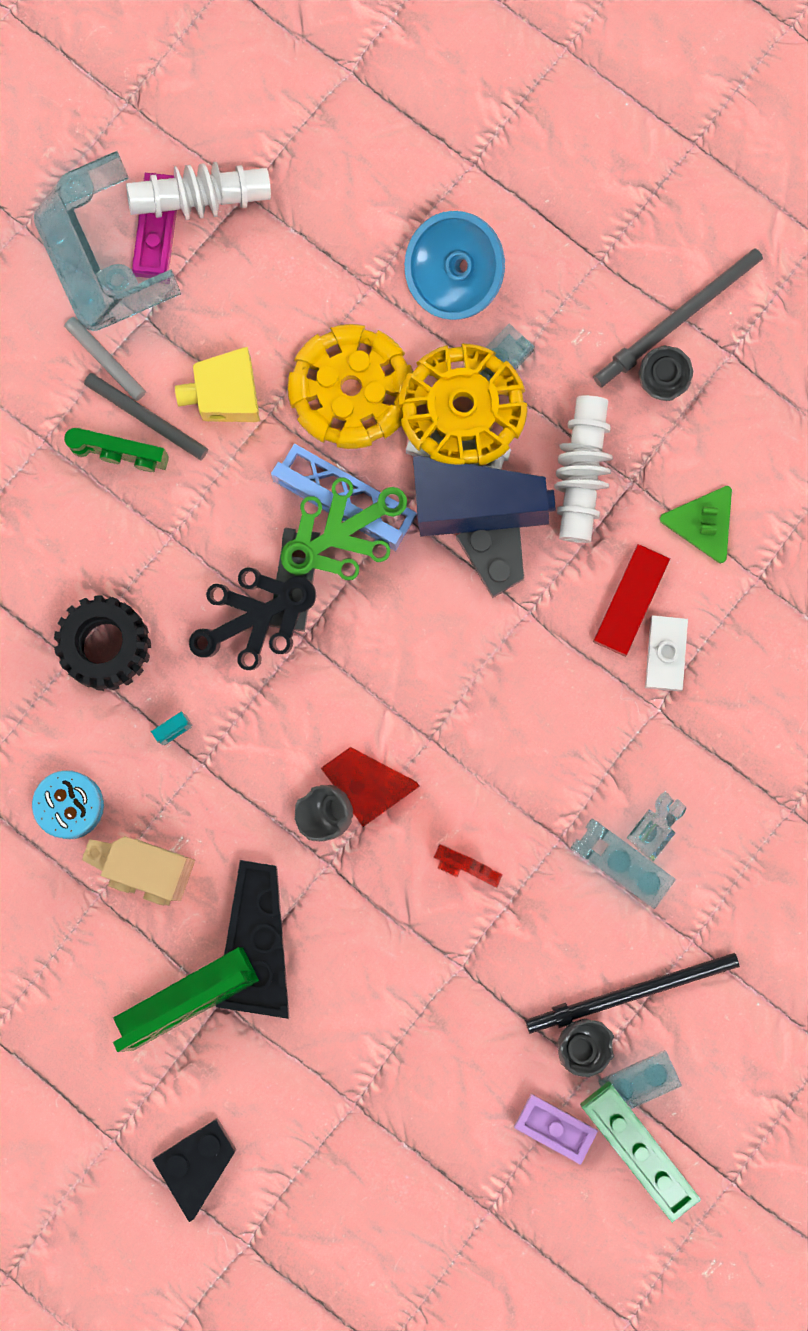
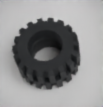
(78, 626)

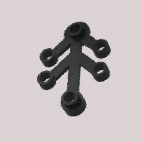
(257, 616)

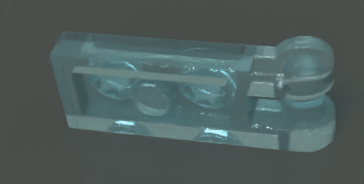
(624, 864)

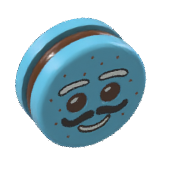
(67, 805)

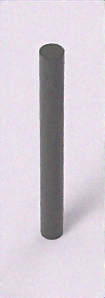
(146, 416)

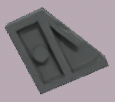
(495, 557)

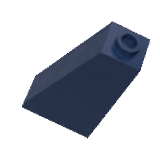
(477, 498)

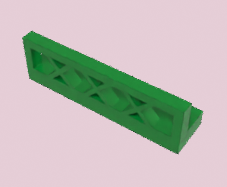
(184, 1000)

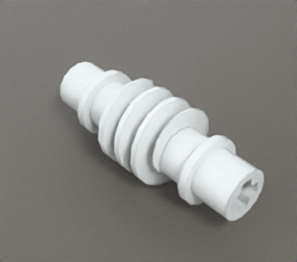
(198, 192)
(582, 469)

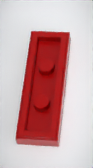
(631, 600)

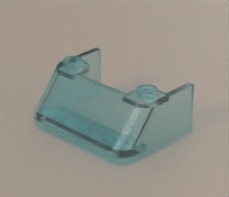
(95, 294)

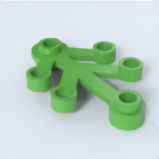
(337, 533)

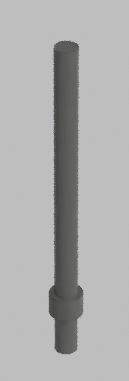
(626, 358)

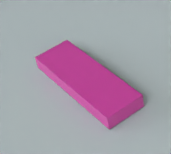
(154, 240)

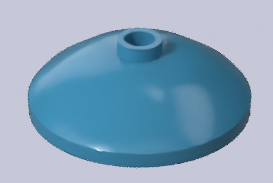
(435, 262)

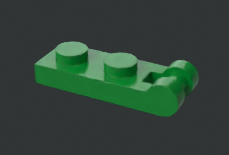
(115, 449)

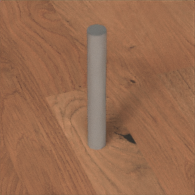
(105, 358)

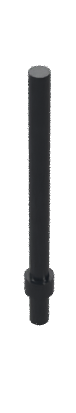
(563, 1015)

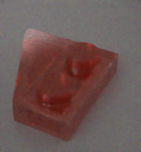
(368, 784)
(455, 862)

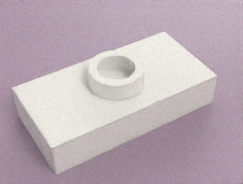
(666, 653)

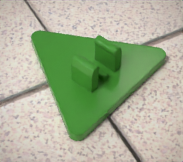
(704, 522)

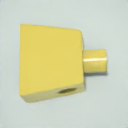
(222, 388)

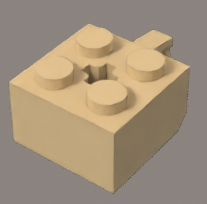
(141, 866)

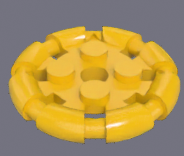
(342, 367)
(457, 425)

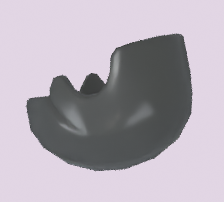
(665, 373)
(323, 813)
(585, 1047)

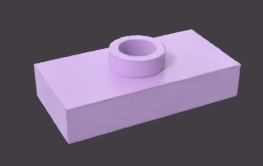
(555, 1129)

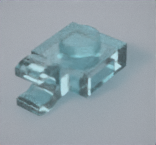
(655, 829)

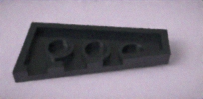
(258, 929)

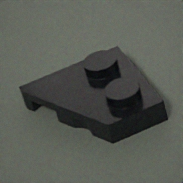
(195, 1166)

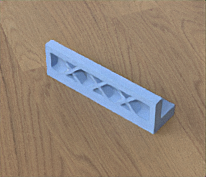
(304, 486)

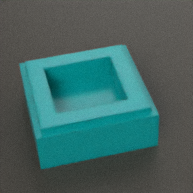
(172, 728)

